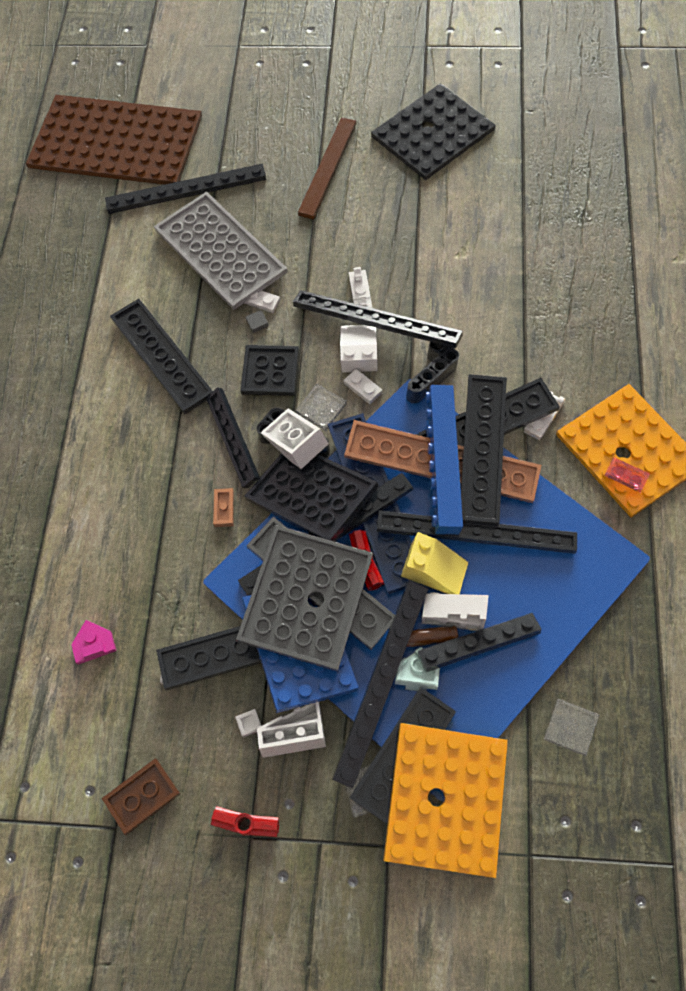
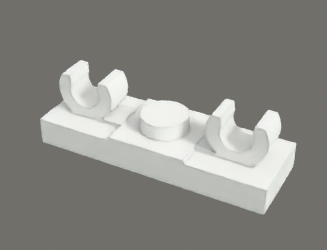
(360, 287)

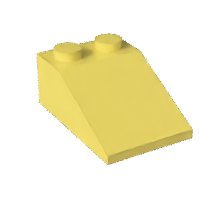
(434, 565)

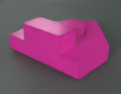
(92, 643)

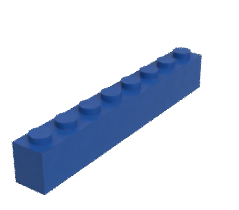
(444, 460)

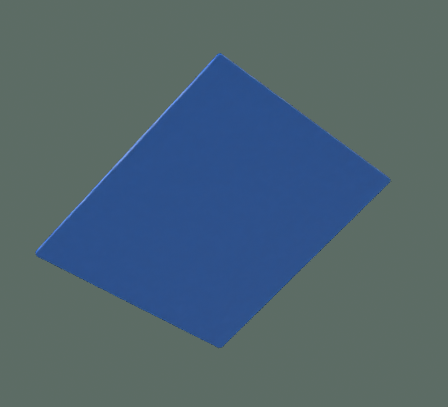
(559, 588)

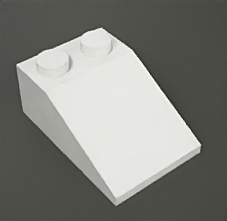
(358, 348)
(295, 438)

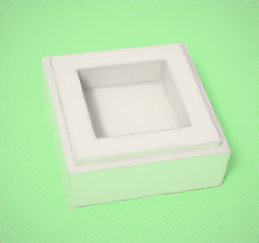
(248, 723)

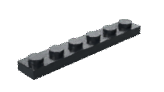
(232, 438)
(479, 642)

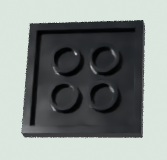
(270, 370)

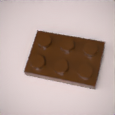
(140, 796)

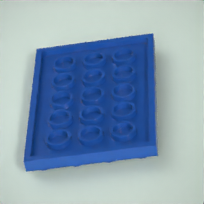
(301, 683)

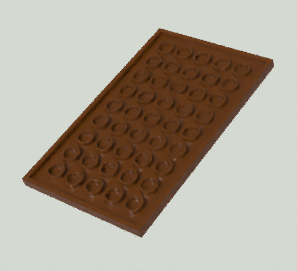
(115, 140)

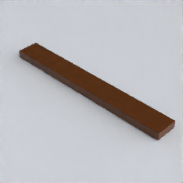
(327, 168)

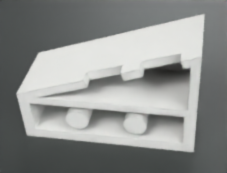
(455, 609)
(293, 732)

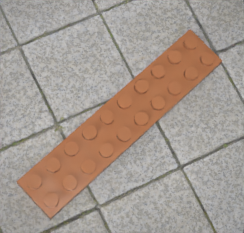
(410, 455)

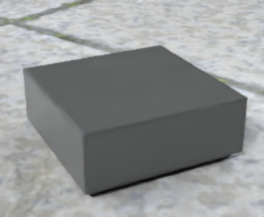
(257, 321)

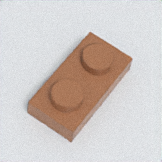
(223, 507)

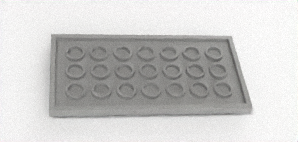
(220, 250)

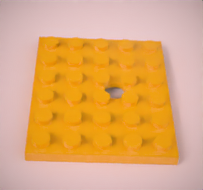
(632, 424)
(466, 827)

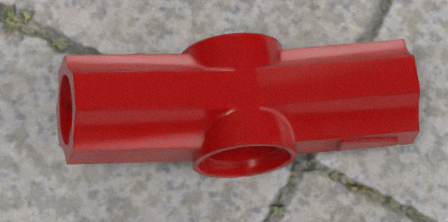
(373, 579)
(231, 820)

